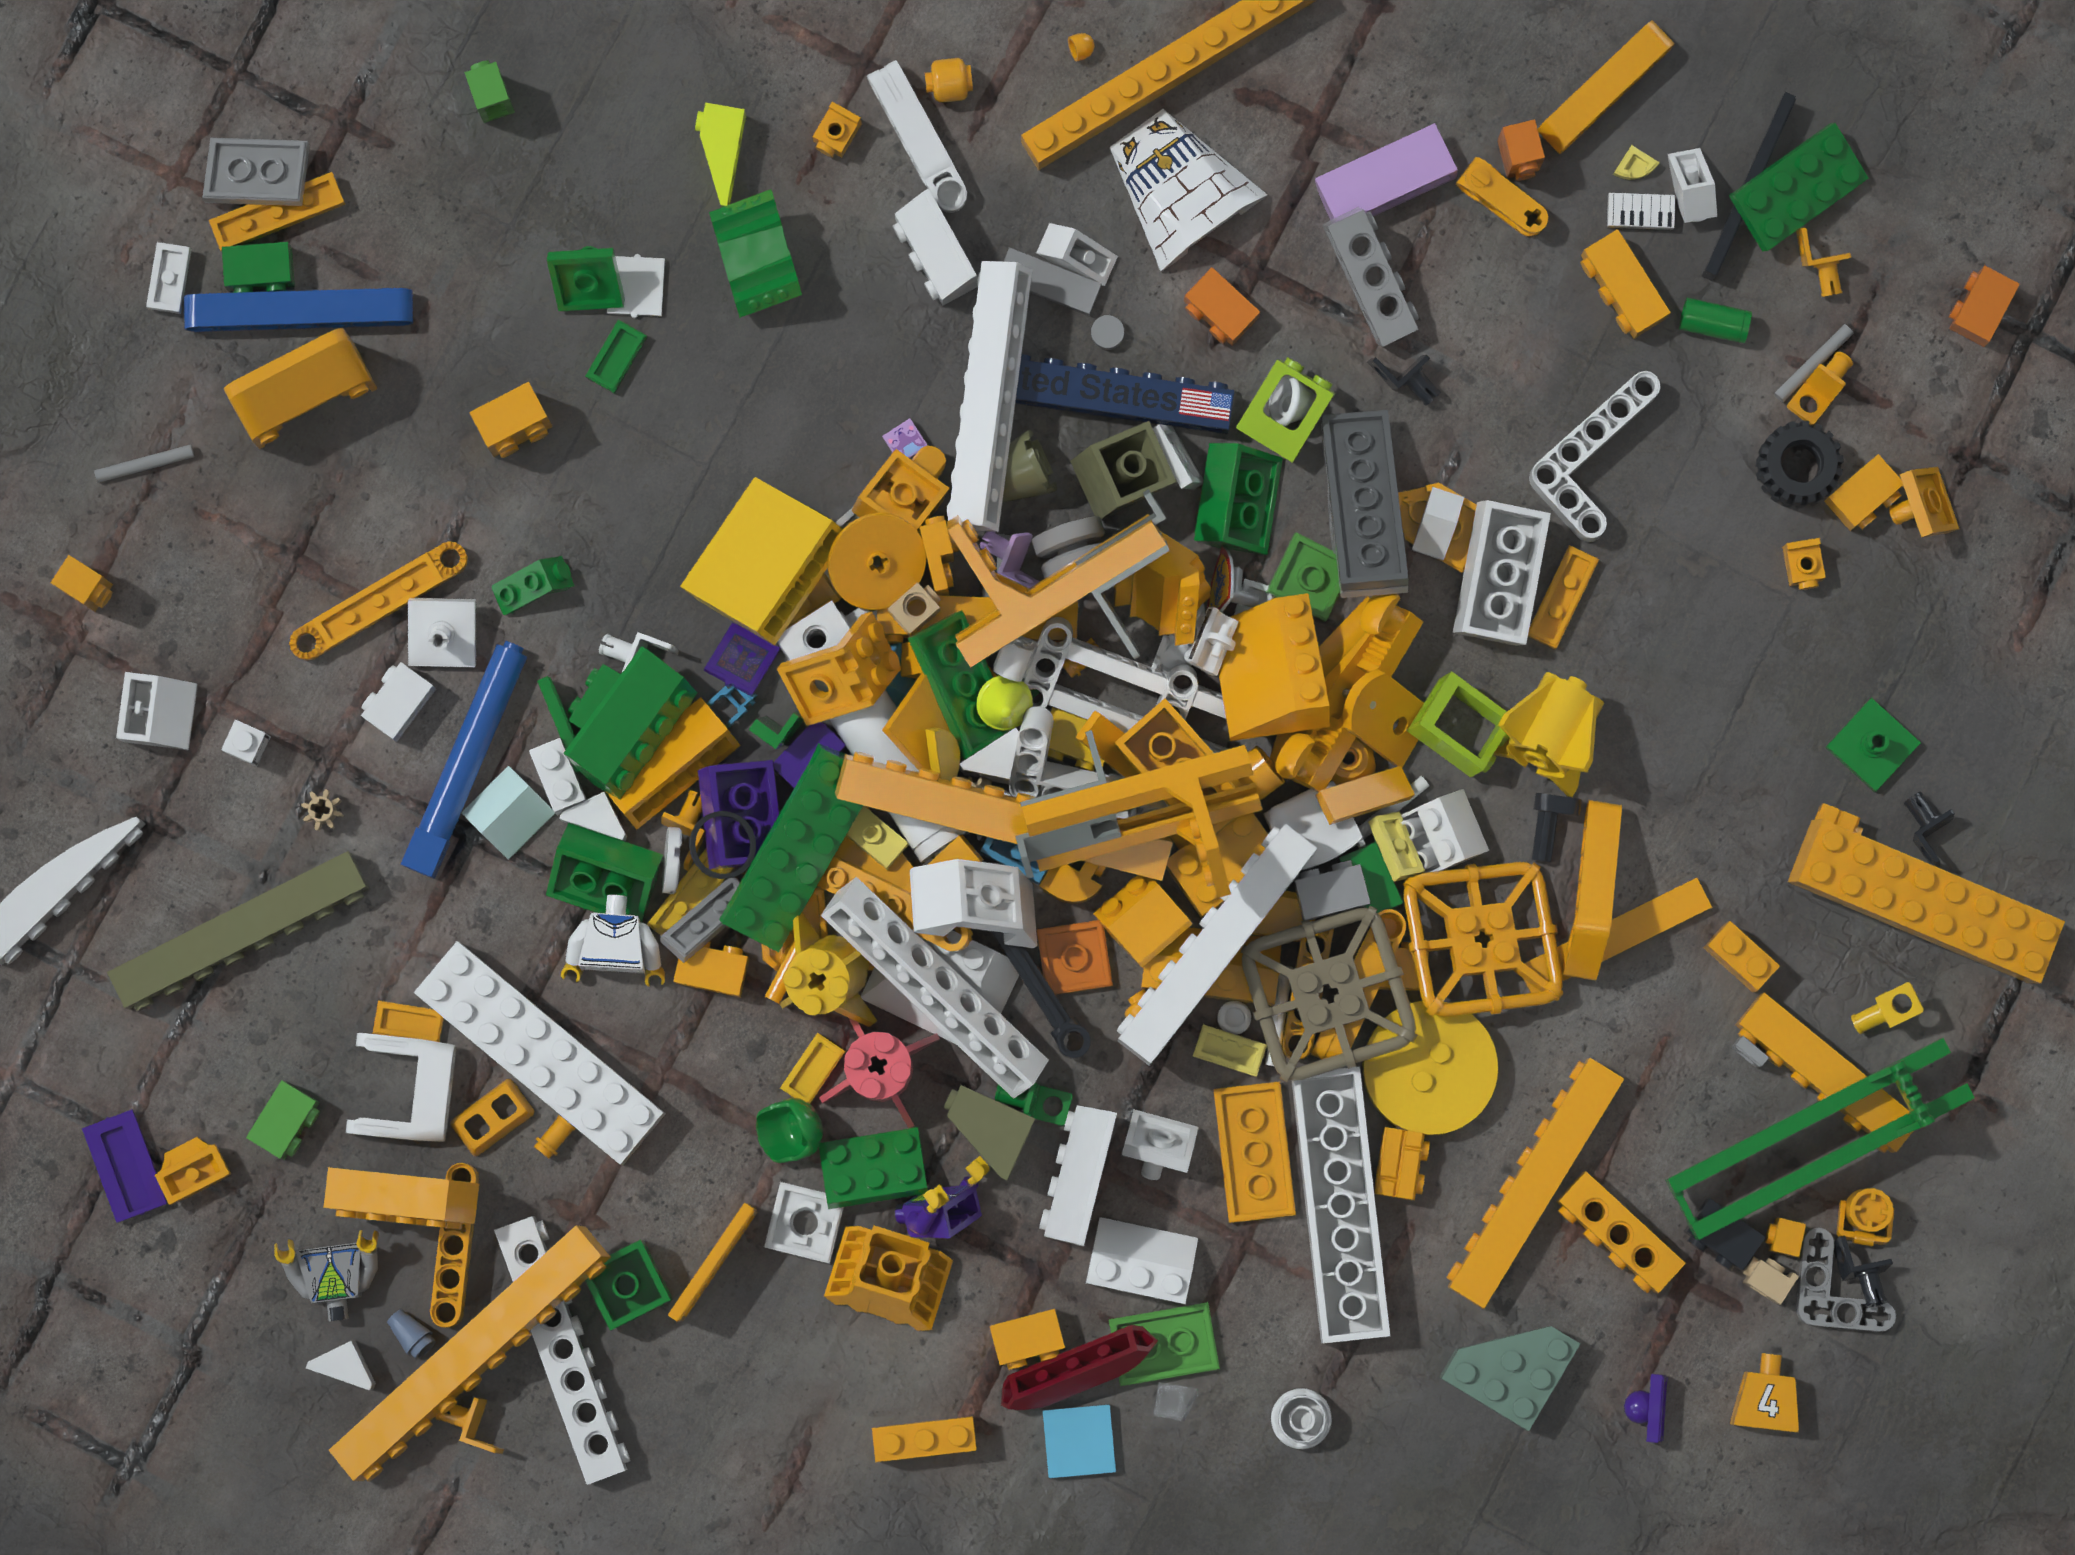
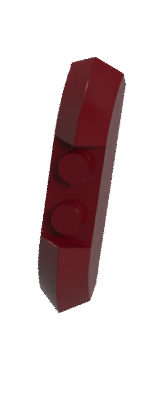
(1077, 1369)

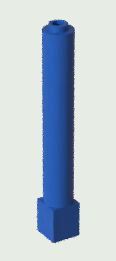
(432, 836)

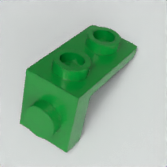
(532, 583)

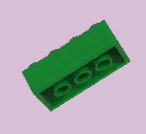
(630, 723)

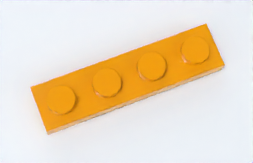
(261, 220)

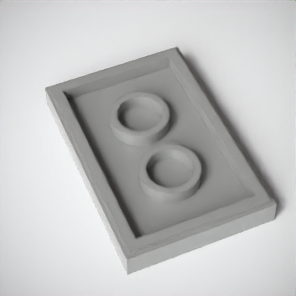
(256, 171)

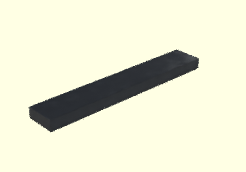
(1758, 165)

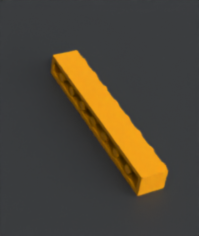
(1535, 1182)

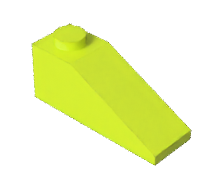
(721, 137)

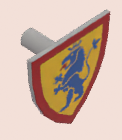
(1227, 584)

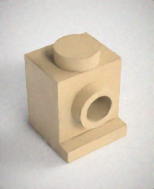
(1768, 1279)

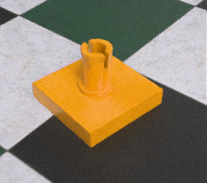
(1926, 503)

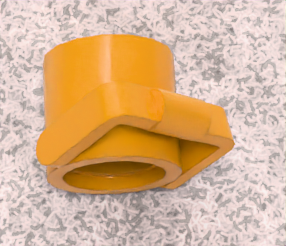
(1868, 1212)

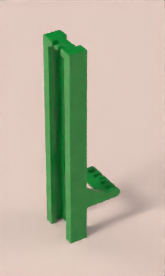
(1918, 1117)

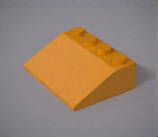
(1275, 671)

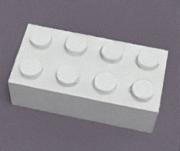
(1501, 573)

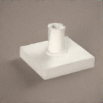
(1178, 458)
(441, 632)
(1159, 1143)

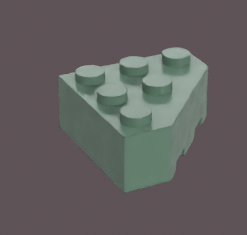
(1512, 1372)

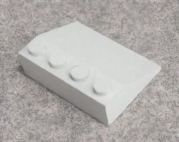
(1079, 1174)

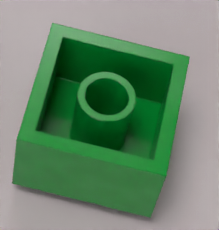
(628, 1286)

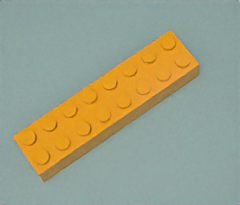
(1926, 901)

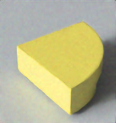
(1635, 165)

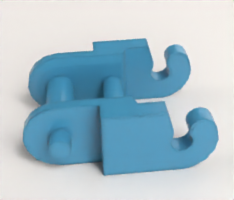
(725, 692)

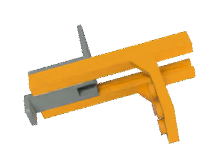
(1025, 608)
(1084, 823)

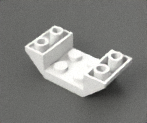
(975, 898)

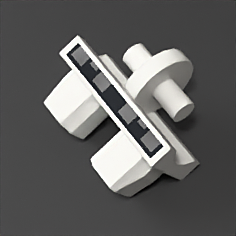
(1212, 641)

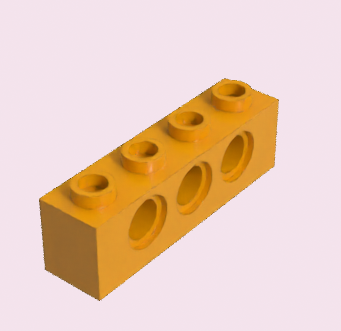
(1664, 1262)

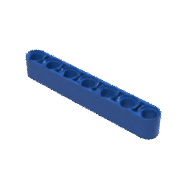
(298, 309)

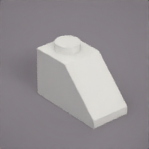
(1693, 185)
(1076, 253)

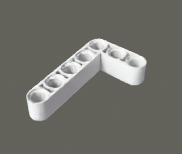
(1586, 448)
(1038, 777)

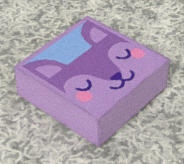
(905, 439)

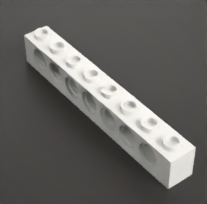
(934, 987)
(593, 1465)

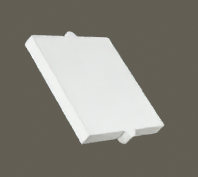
(642, 286)

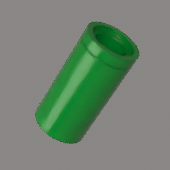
(1715, 320)

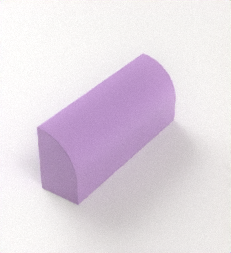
(1388, 175)

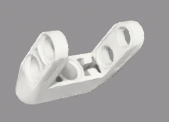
(431, 1091)

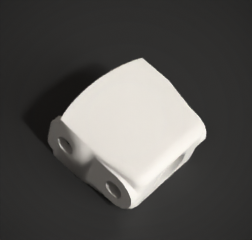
(1308, 819)

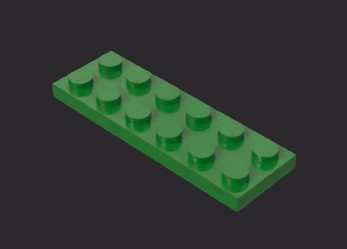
(793, 855)

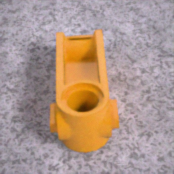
(1502, 197)

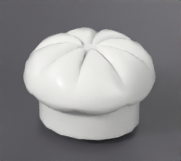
(1301, 1418)

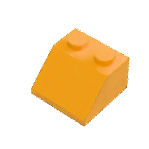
(1142, 919)

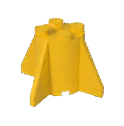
(1553, 730)
(826, 975)

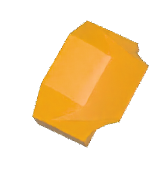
(190, 1170)

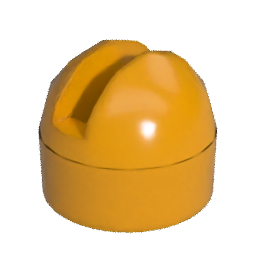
(1081, 46)

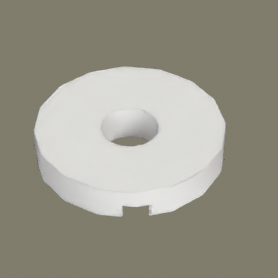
(671, 860)

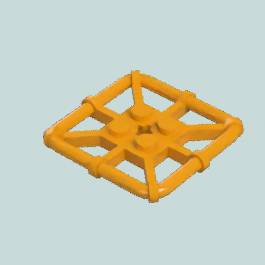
(1495, 921)

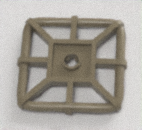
(1348, 1005)

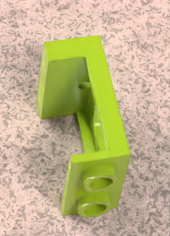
(1270, 432)

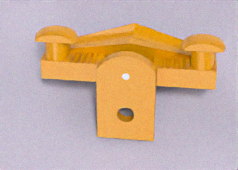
(1361, 695)

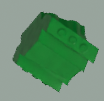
(755, 253)

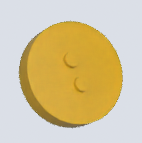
(1438, 1078)

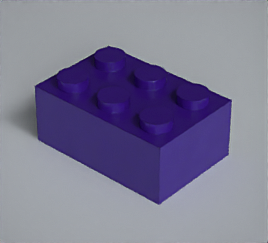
(743, 790)

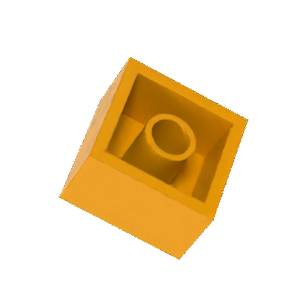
(511, 420)

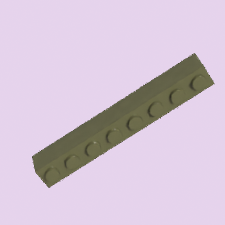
(237, 931)

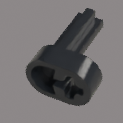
(1548, 809)

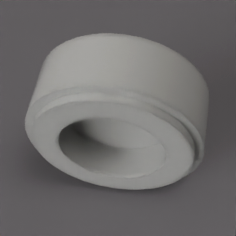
(1107, 332)

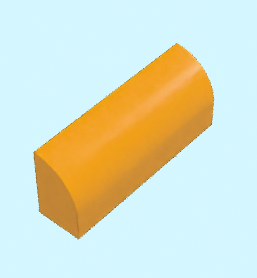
(694, 743)

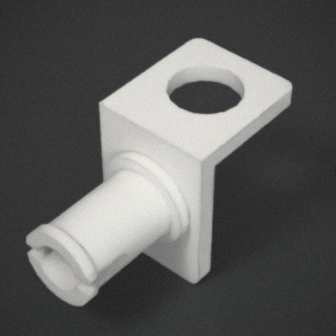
(626, 651)

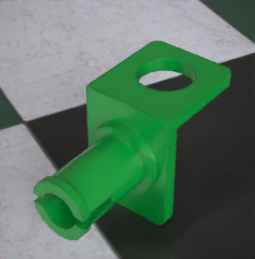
(1033, 1102)

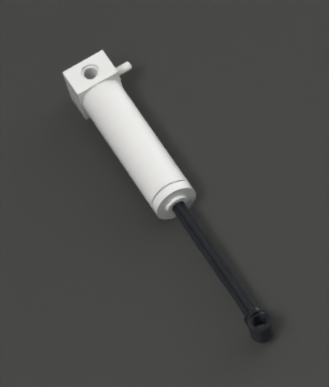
(863, 733)

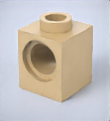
(911, 623)

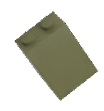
(1121, 469)
(990, 1128)

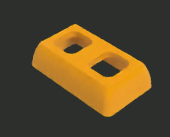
(498, 1127)

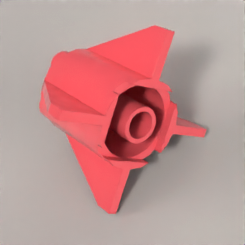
(897, 1071)

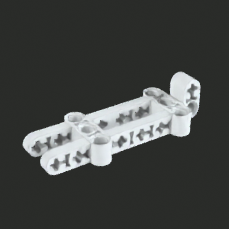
(1019, 662)

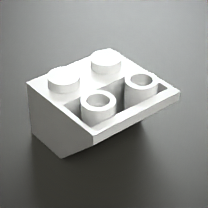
(156, 711)
(1445, 832)

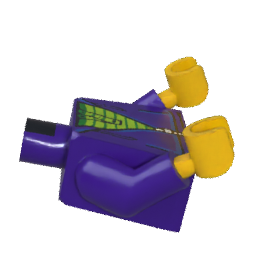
(944, 1209)

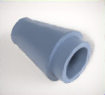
(411, 1334)

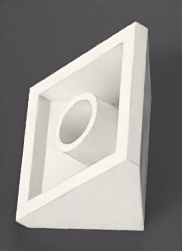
(994, 760)

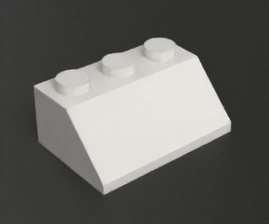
(934, 249)
(1142, 1260)

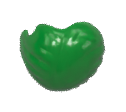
(789, 1130)

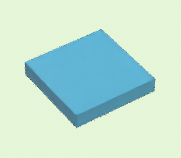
(1079, 1441)

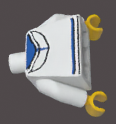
(614, 944)

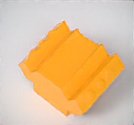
(1167, 592)
(889, 1276)

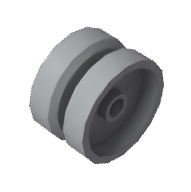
(1067, 542)

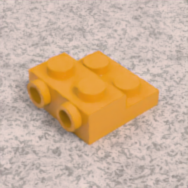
(939, 552)

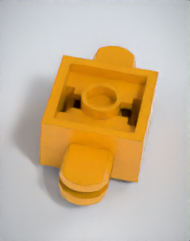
(906, 487)

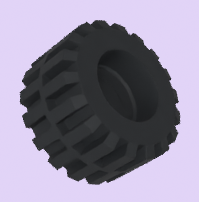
(1814, 440)

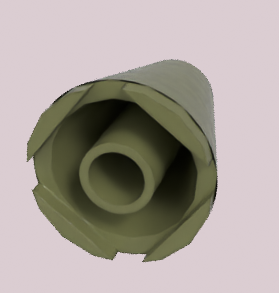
(1027, 470)

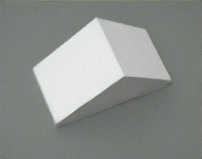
(1438, 523)
(596, 815)
(345, 1365)

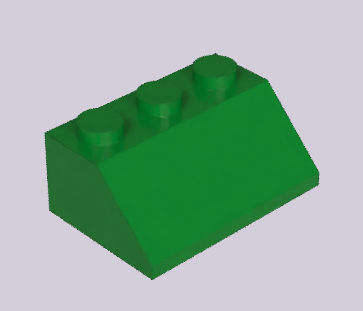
(1238, 498)
(598, 865)

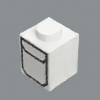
(246, 743)

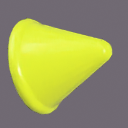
(1003, 703)

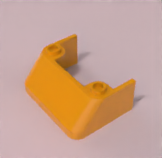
(298, 384)

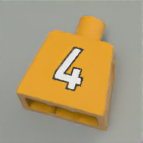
(1767, 1398)

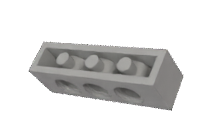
(1341, 234)

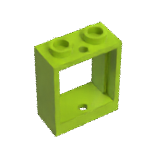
(1424, 726)

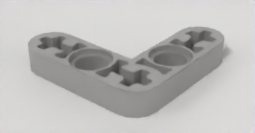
(1821, 1293)

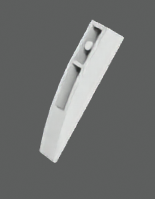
(51, 886)

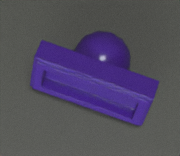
(1649, 1407)

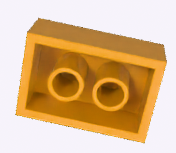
(1236, 844)

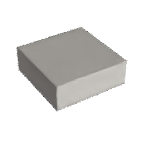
(1749, 1052)

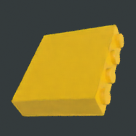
(763, 561)

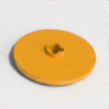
(852, 560)

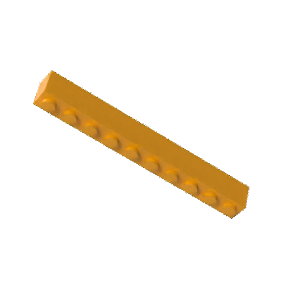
(1154, 77)
(969, 808)
(469, 1354)

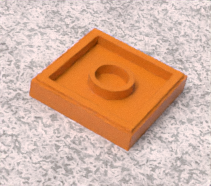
(1075, 957)

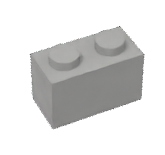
(1331, 891)

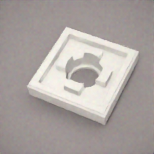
(785, 1238)

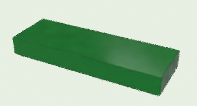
(558, 713)

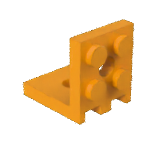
(853, 671)

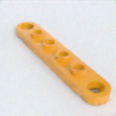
(378, 600)
(897, 899)

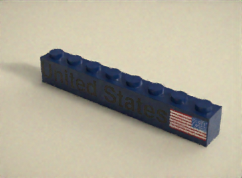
(1124, 396)

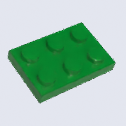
(873, 1168)

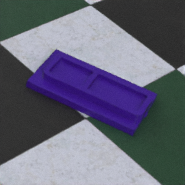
(124, 1166)

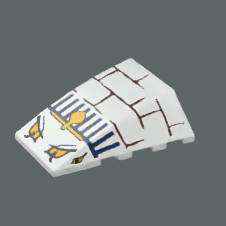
(1179, 186)

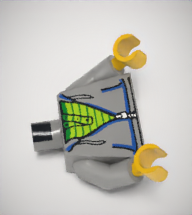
(331, 1272)

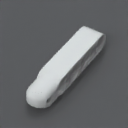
(918, 136)

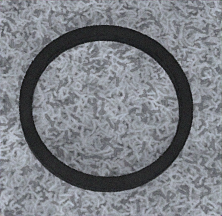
(693, 849)

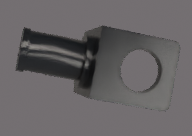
(1411, 376)
(1929, 824)
(1867, 1274)

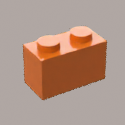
(1521, 150)
(1983, 306)
(1220, 307)

